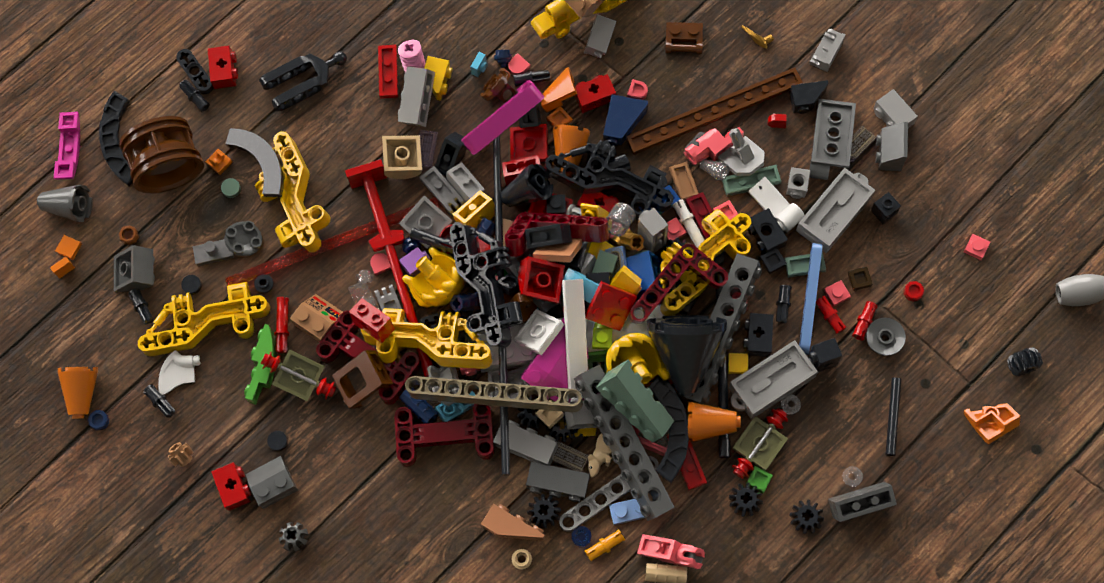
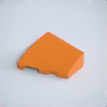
(558, 91)
(993, 421)

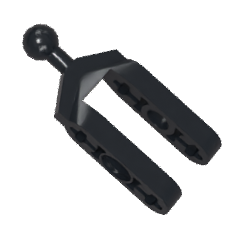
(295, 68)

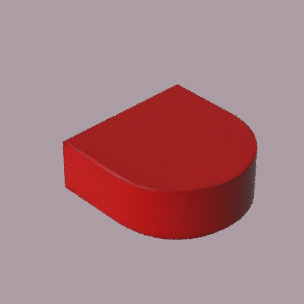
(777, 120)

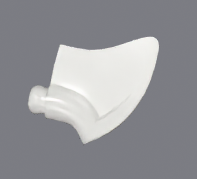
(177, 371)

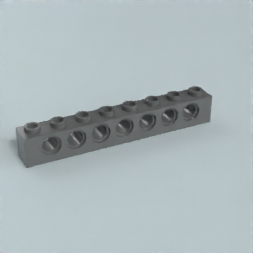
(741, 266)
(633, 448)

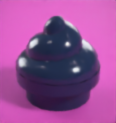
(502, 57)
(410, 244)

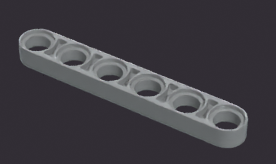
(594, 507)

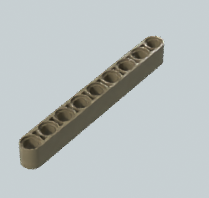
(501, 399)

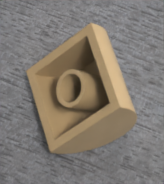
(401, 156)

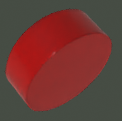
(913, 291)

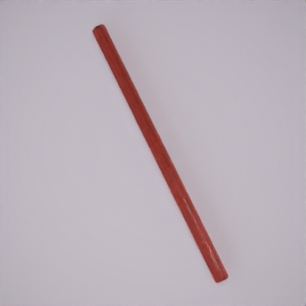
(326, 245)

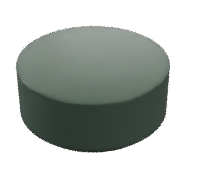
(231, 188)

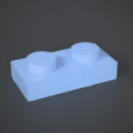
(625, 511)

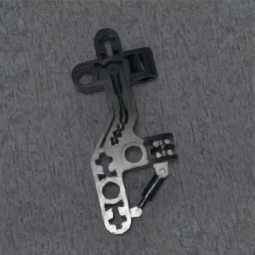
(609, 179)
(496, 314)

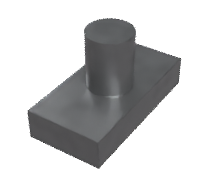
(211, 252)

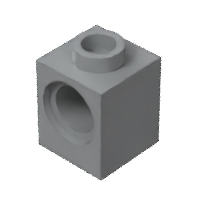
(801, 176)

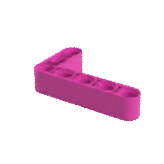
(503, 118)

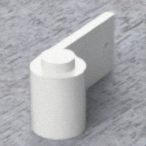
(769, 197)

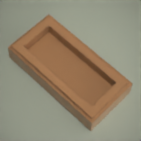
(683, 181)

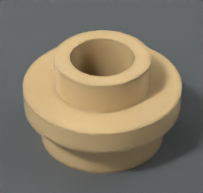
(521, 552)

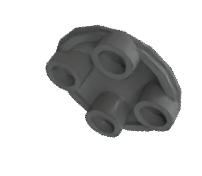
(243, 238)

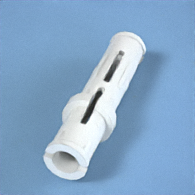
(686, 219)

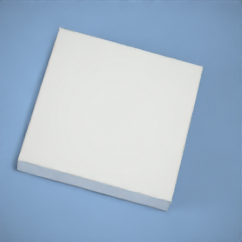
(538, 332)

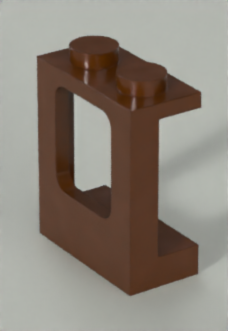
(373, 373)

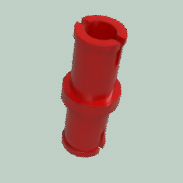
(830, 314)
(864, 320)

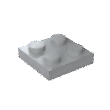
(425, 217)

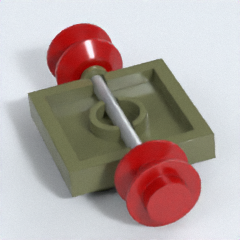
(298, 375)
(760, 443)

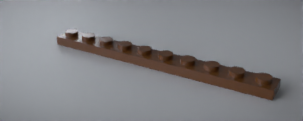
(713, 111)

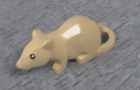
(601, 455)

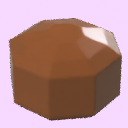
(128, 235)

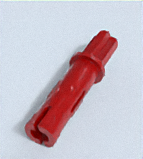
(282, 325)

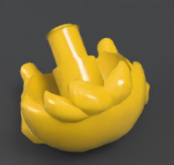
(436, 281)
(641, 353)

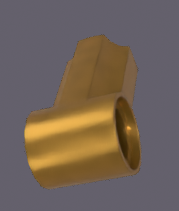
(629, 241)

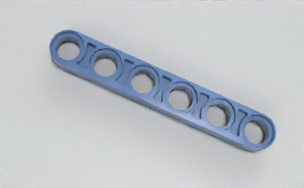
(810, 297)

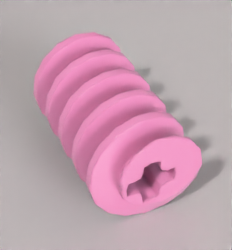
(411, 54)

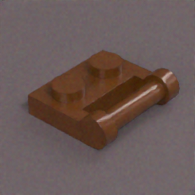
(684, 33)

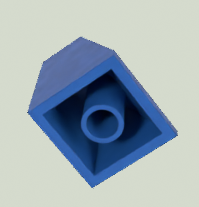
(647, 267)

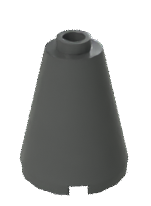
(67, 202)

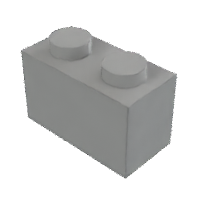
(894, 110)

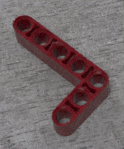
(582, 227)
(666, 274)

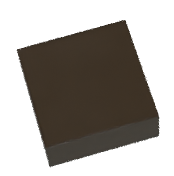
(860, 278)

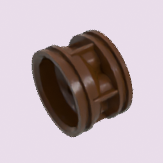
(161, 154)

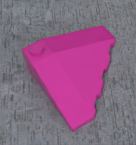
(551, 367)

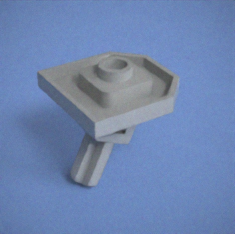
(744, 156)

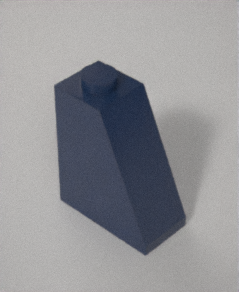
(622, 118)

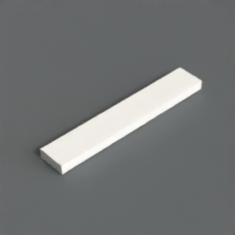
(574, 329)

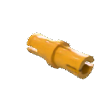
(604, 545)

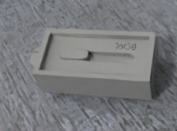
(836, 209)
(771, 380)

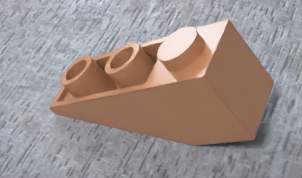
(505, 525)

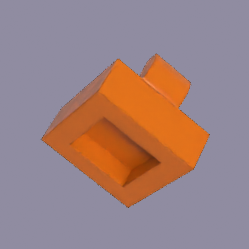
(219, 161)

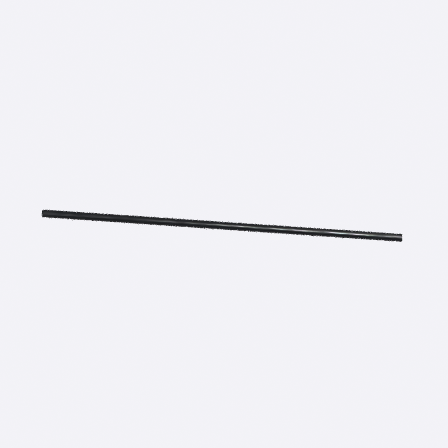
(502, 351)

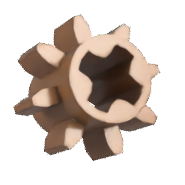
(180, 454)

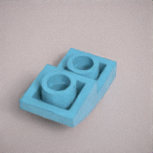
(589, 286)
(451, 412)

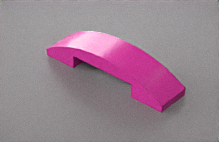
(69, 146)

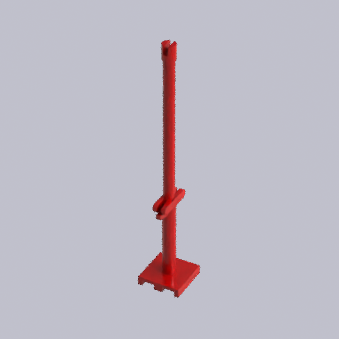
(386, 239)

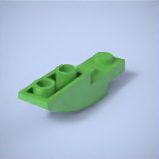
(261, 377)

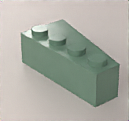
(634, 401)

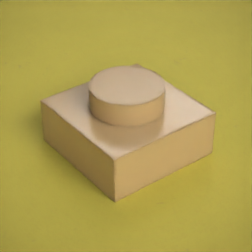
(549, 417)

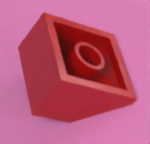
(540, 279)

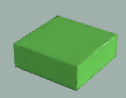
(760, 479)

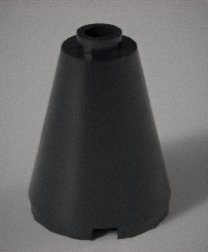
(528, 187)

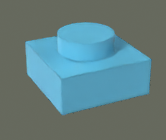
(479, 64)

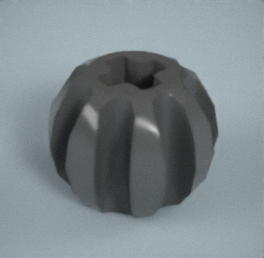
(287, 539)

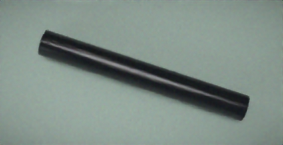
(893, 416)

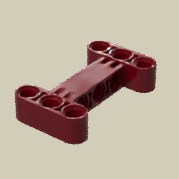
(353, 346)
(443, 433)

